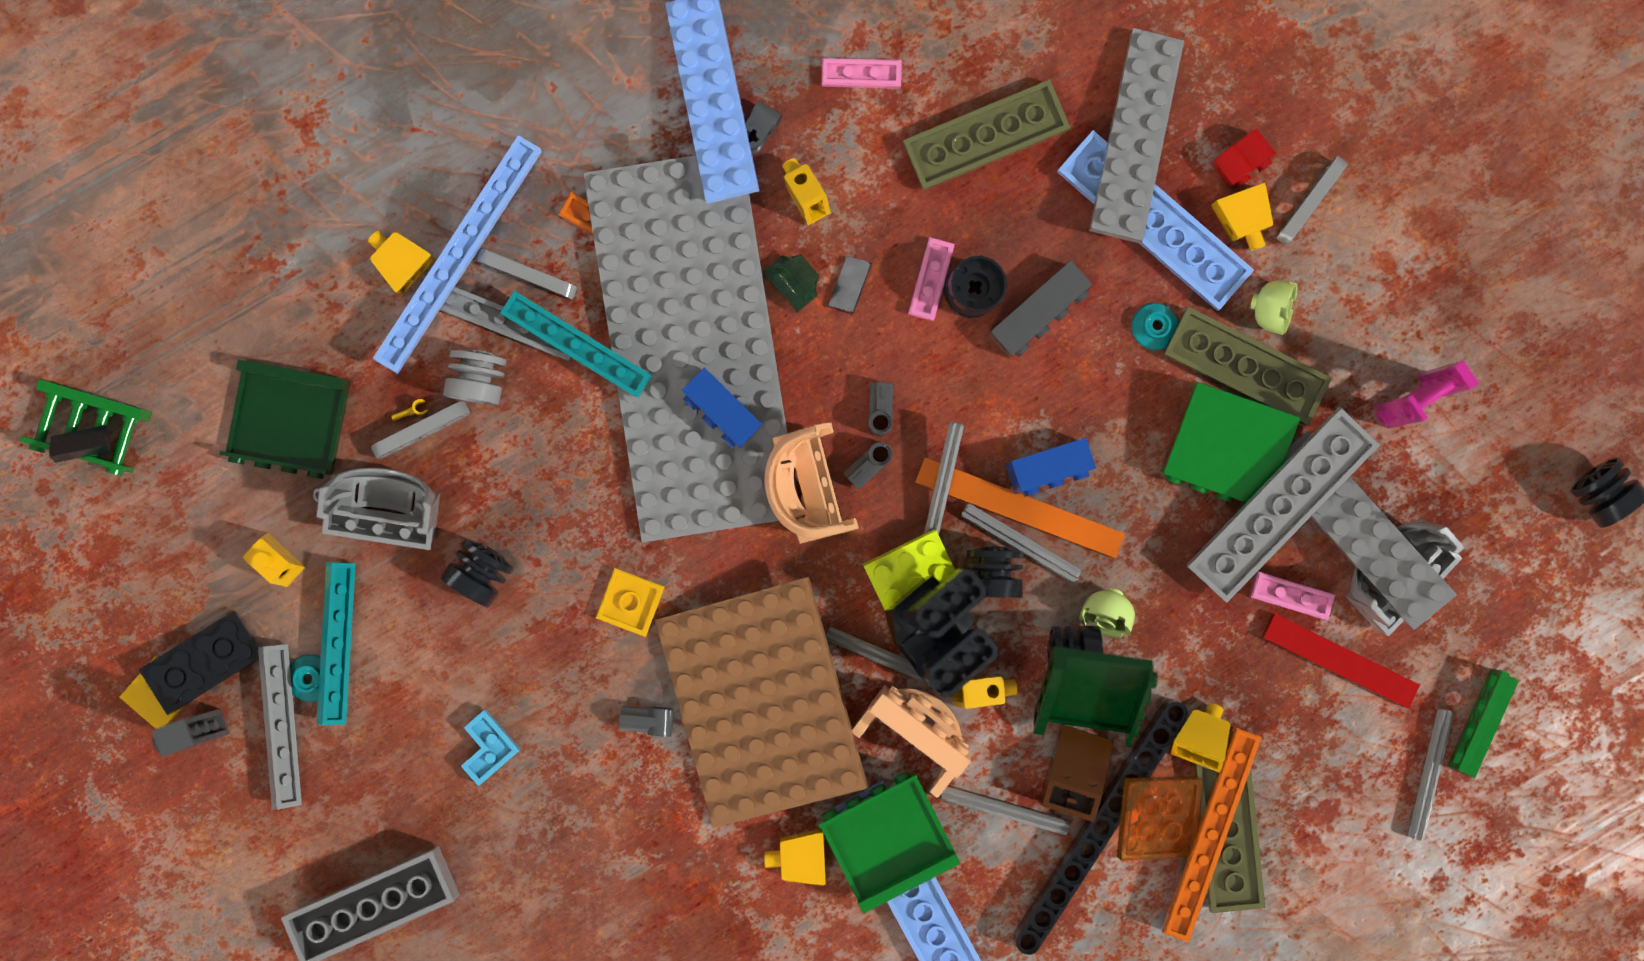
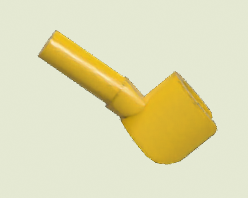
(410, 411)

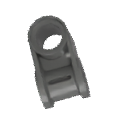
(761, 125)

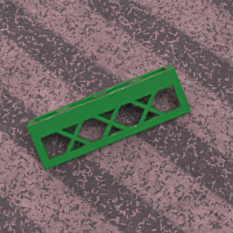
(1483, 722)

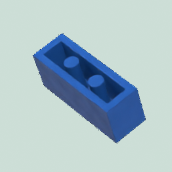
(721, 409)
(1050, 467)

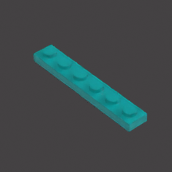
(576, 344)
(336, 643)

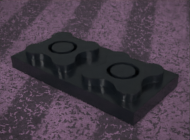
(200, 663)

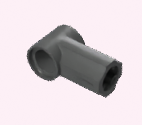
(881, 406)
(866, 466)
(654, 721)

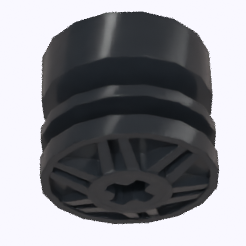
(984, 274)
(1607, 488)
(995, 571)
(477, 572)
(1088, 639)

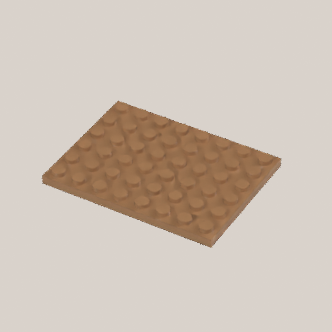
(761, 703)

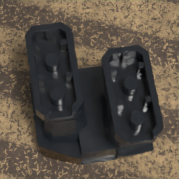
(934, 634)

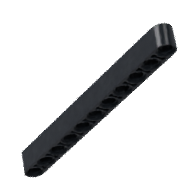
(1097, 839)

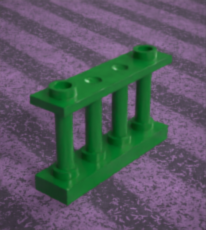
(80, 401)

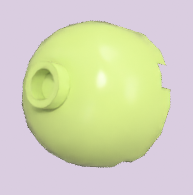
(1274, 305)
(1110, 612)

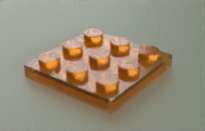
(1158, 817)

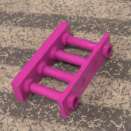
(1433, 385)

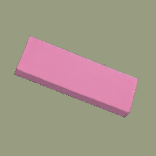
(861, 73)
(931, 279)
(1292, 595)

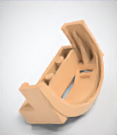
(811, 471)
(940, 743)

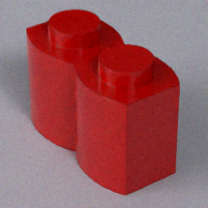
(1243, 158)

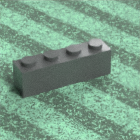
(1040, 309)
(189, 733)

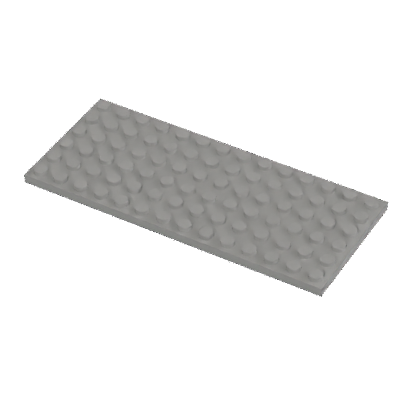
(677, 299)

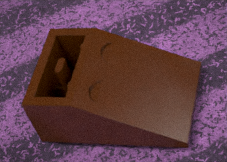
(1076, 773)

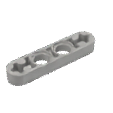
(1311, 200)
(527, 274)
(420, 430)

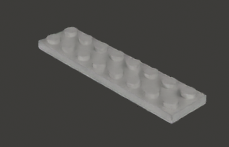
(1136, 136)
(1283, 504)
(1380, 551)

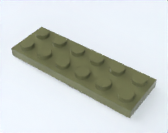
(986, 135)
(1246, 365)
(1238, 873)

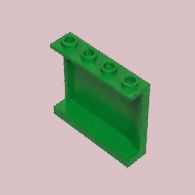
(1228, 443)
(888, 841)

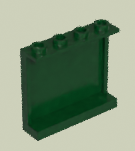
(287, 419)
(1095, 692)

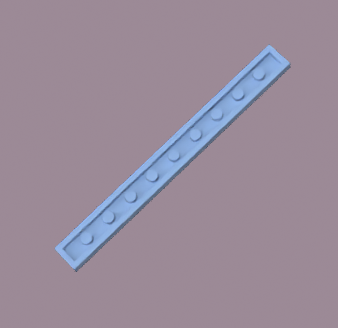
(457, 254)

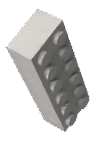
(371, 906)

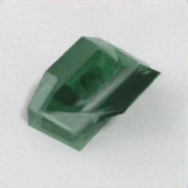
(794, 280)

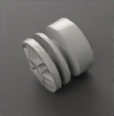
(474, 377)

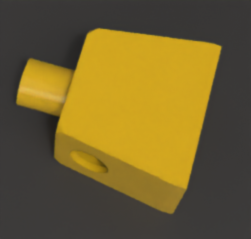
(805, 191)
(1245, 215)
(399, 260)
(272, 559)
(975, 693)
(1203, 738)
(800, 858)

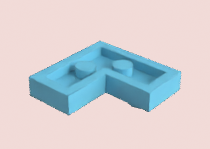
(495, 746)

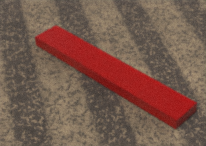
(1340, 661)

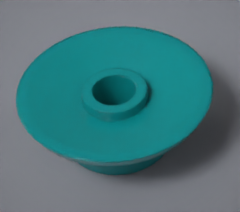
(1144, 331)
(299, 669)

